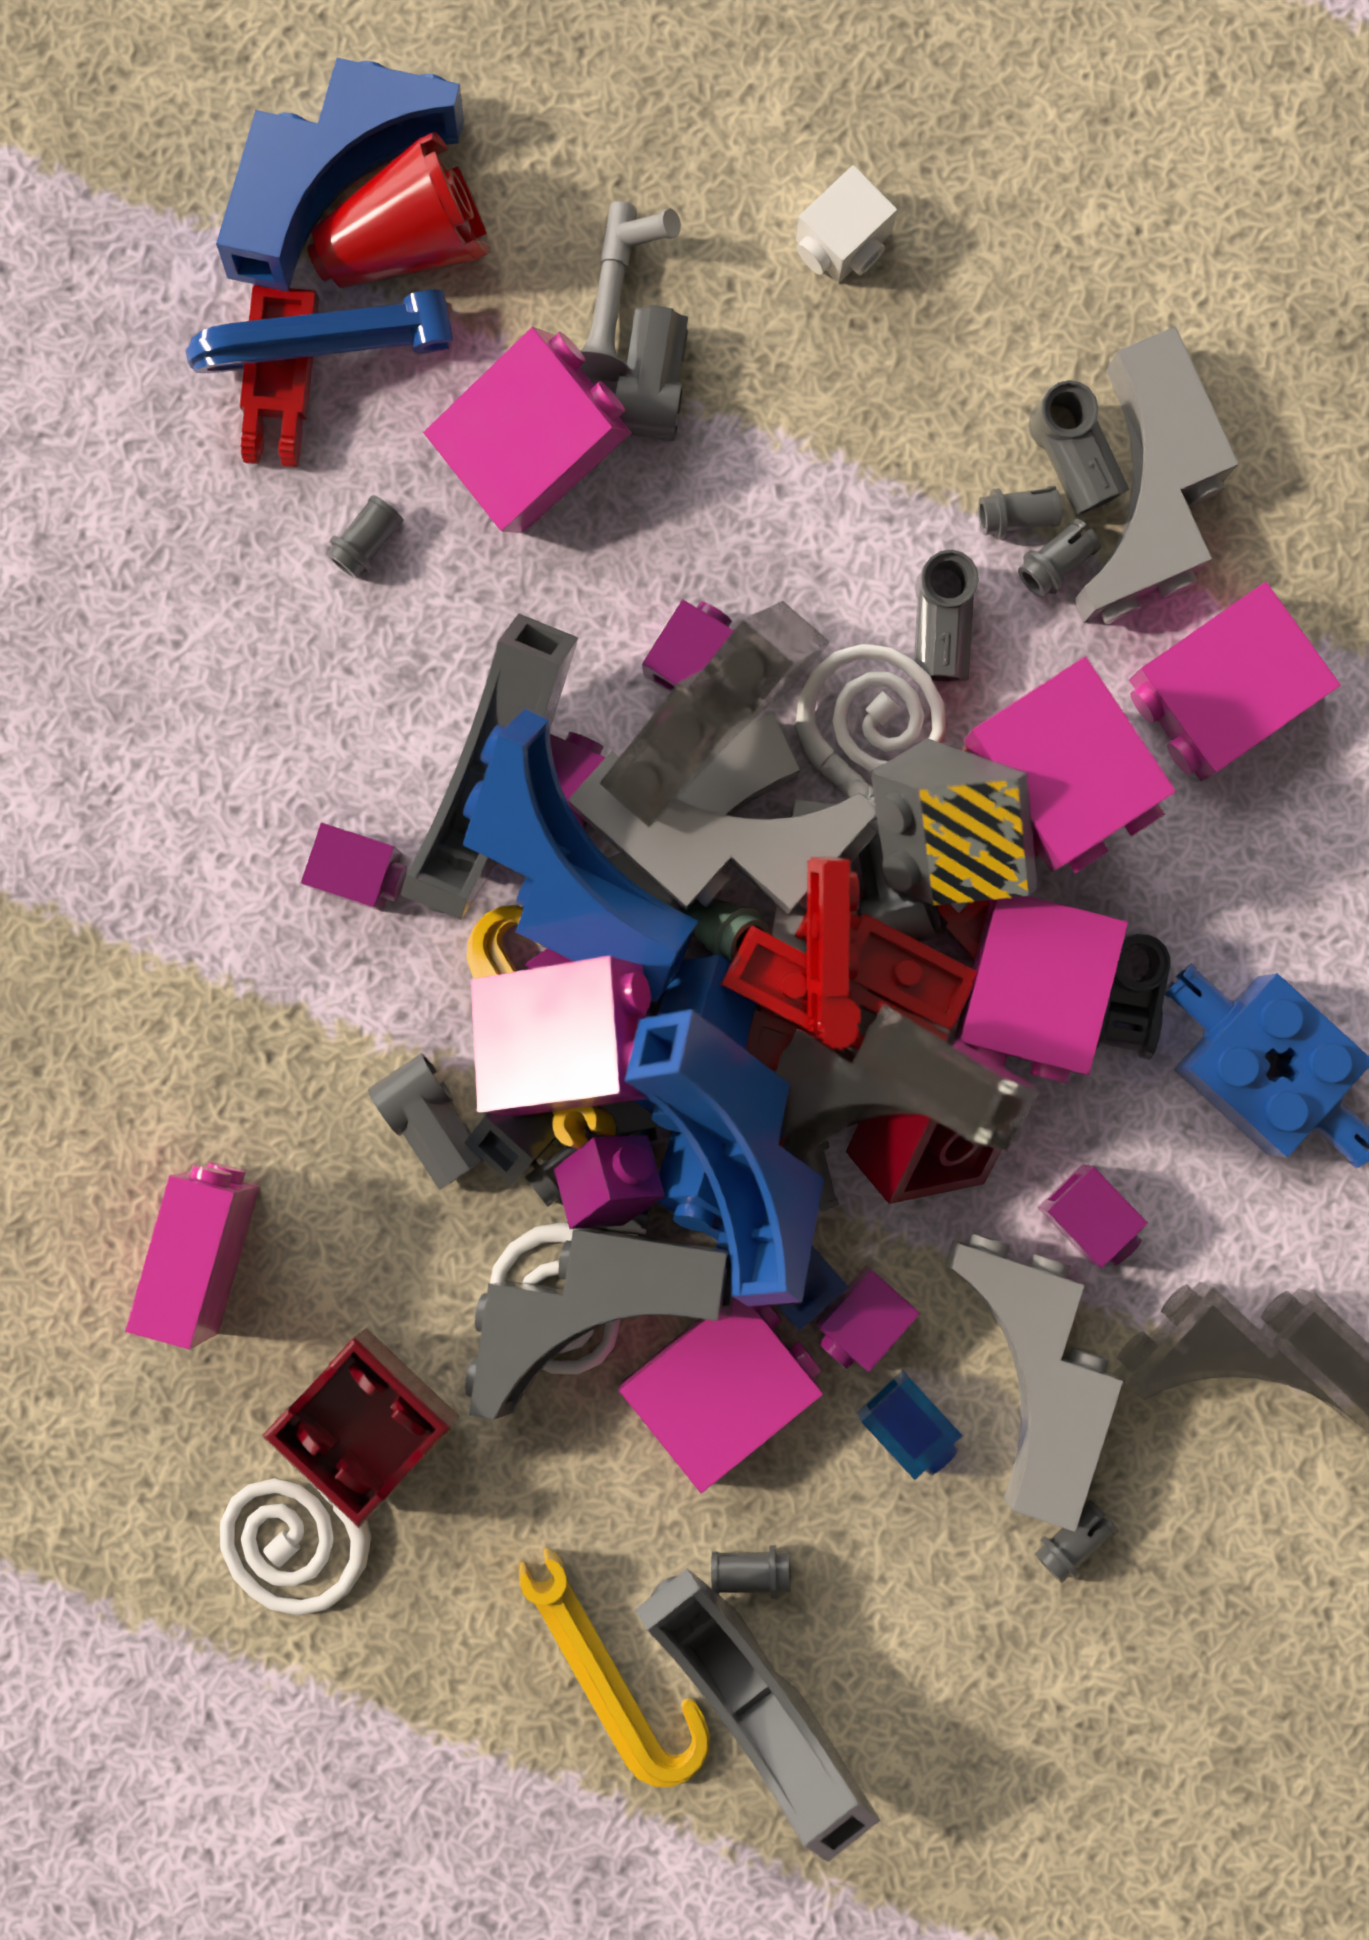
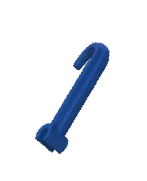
(418, 322)

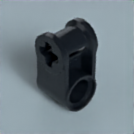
(1138, 1001)

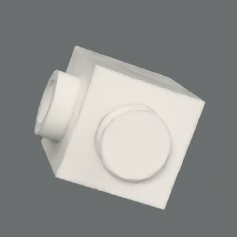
(845, 227)

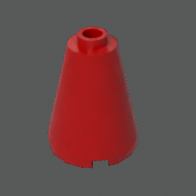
(401, 222)

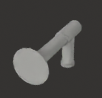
(620, 235)

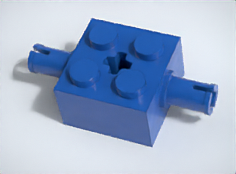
(1314, 1064)

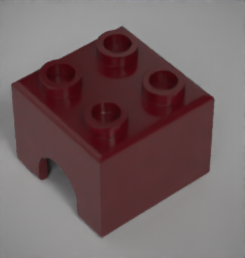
(361, 1427)

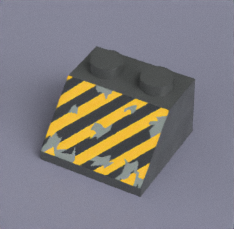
(954, 826)

